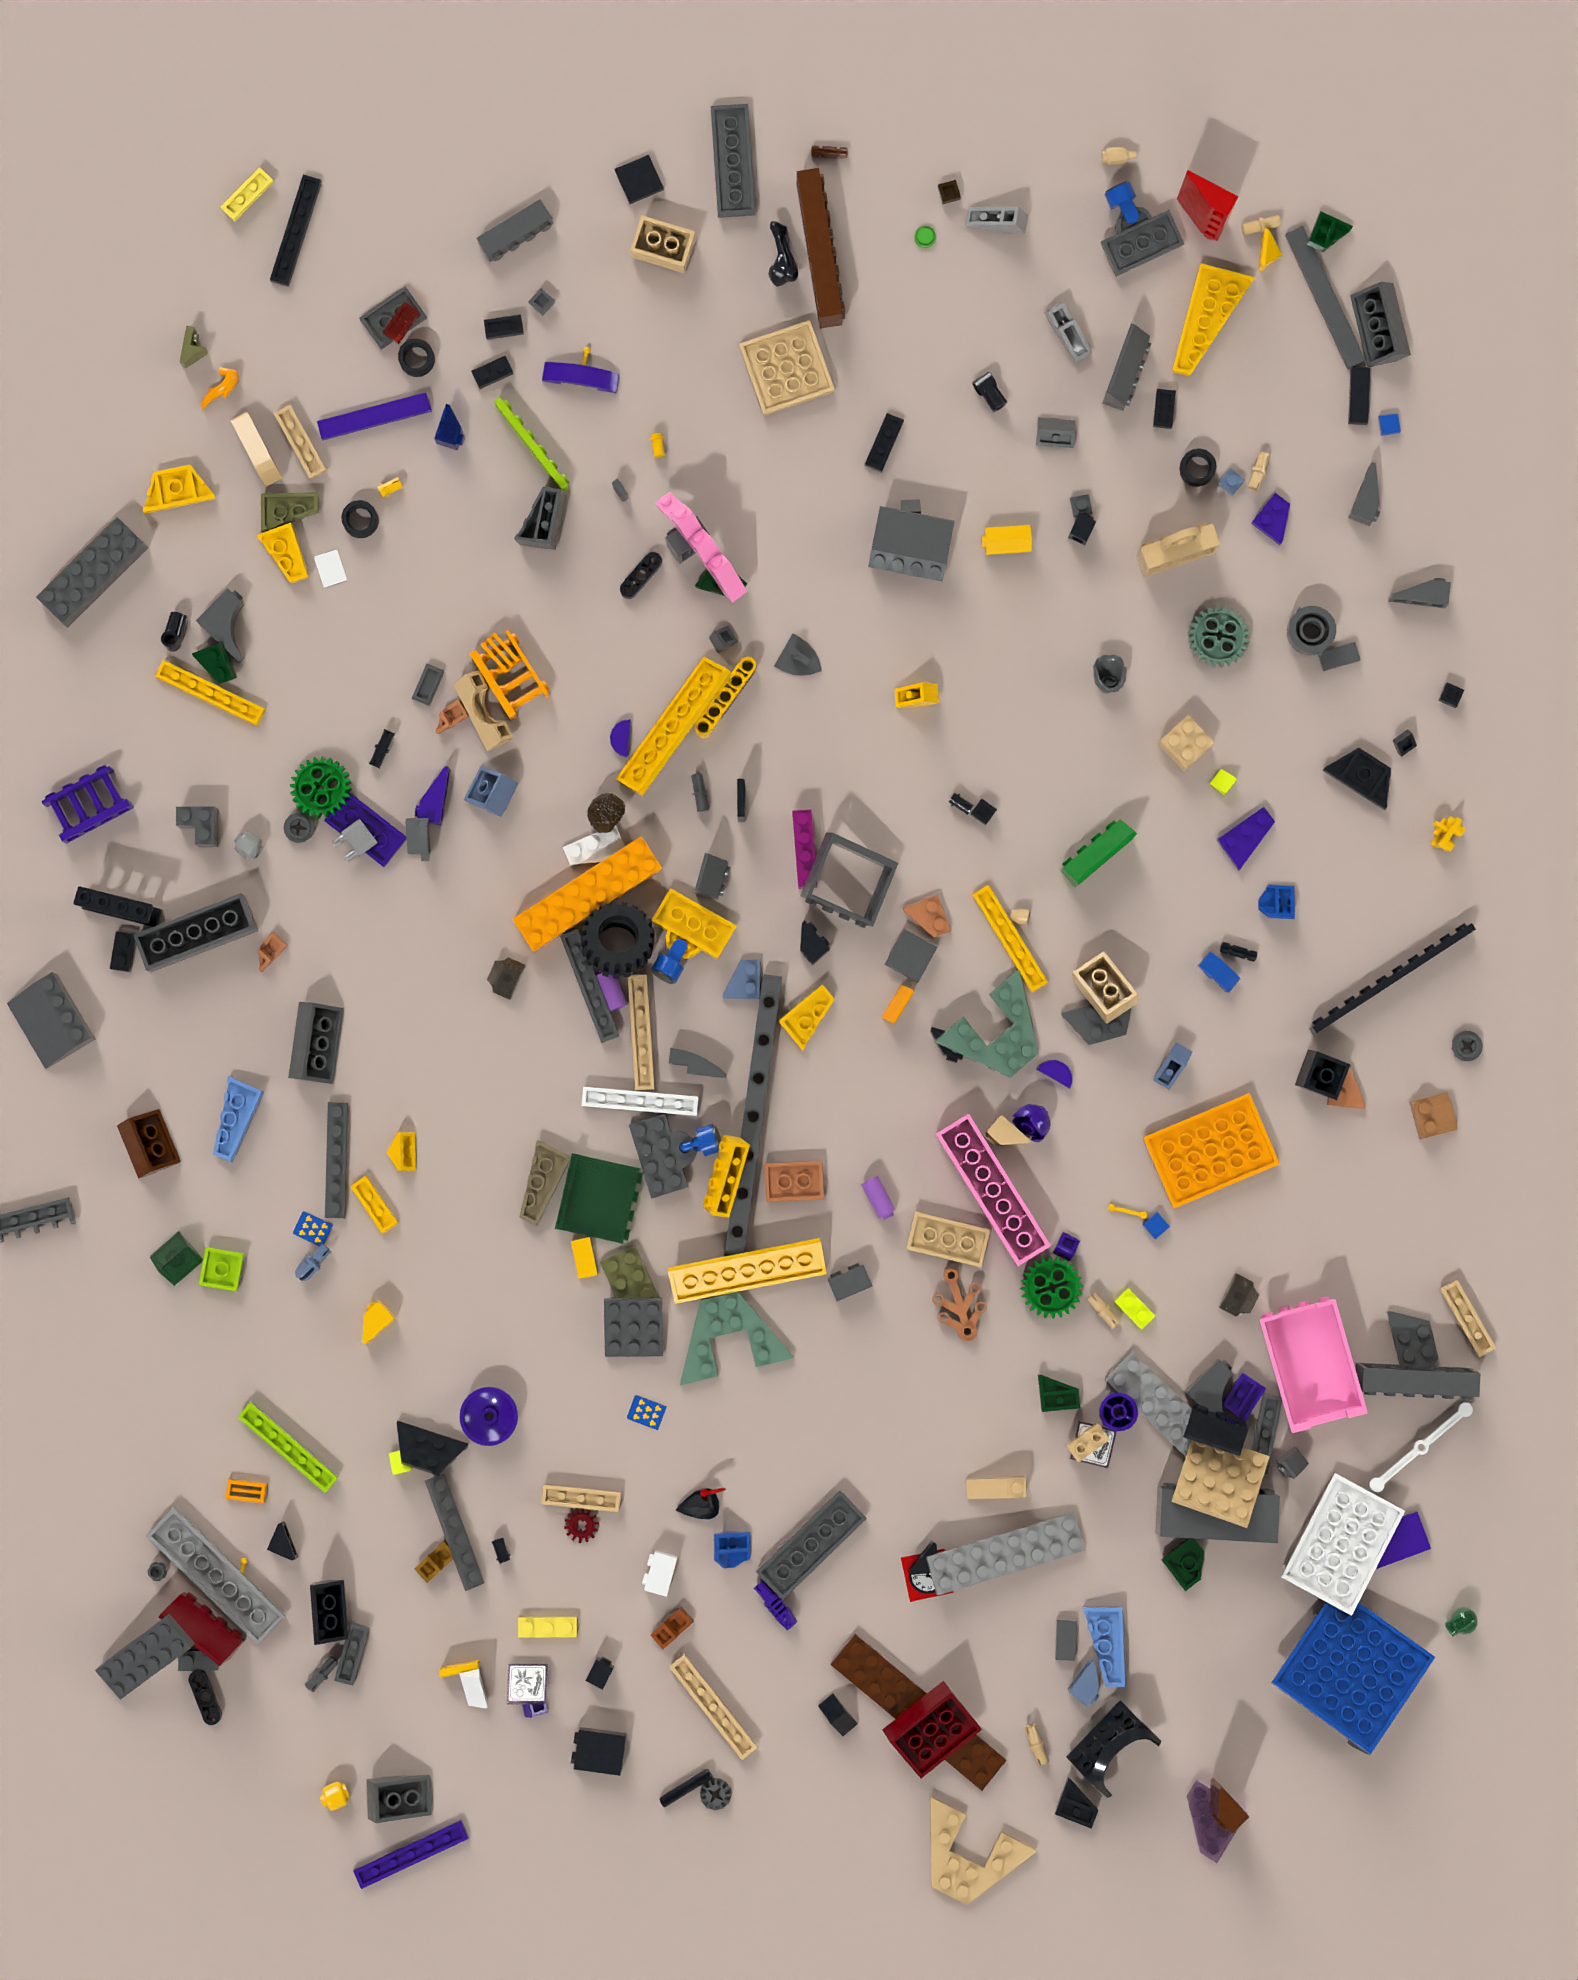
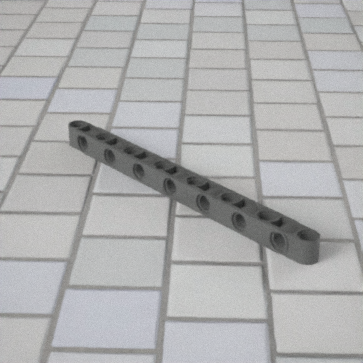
(754, 1103)

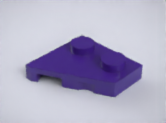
(1273, 518)

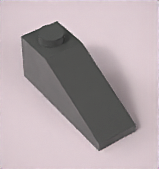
(1367, 500)
(1431, 594)

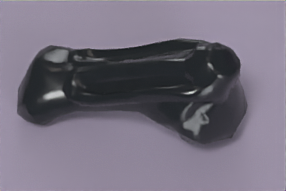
(784, 268)

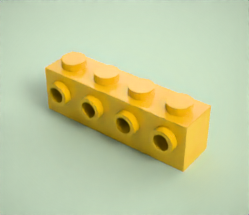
(726, 1176)

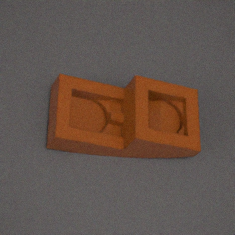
(672, 1627)

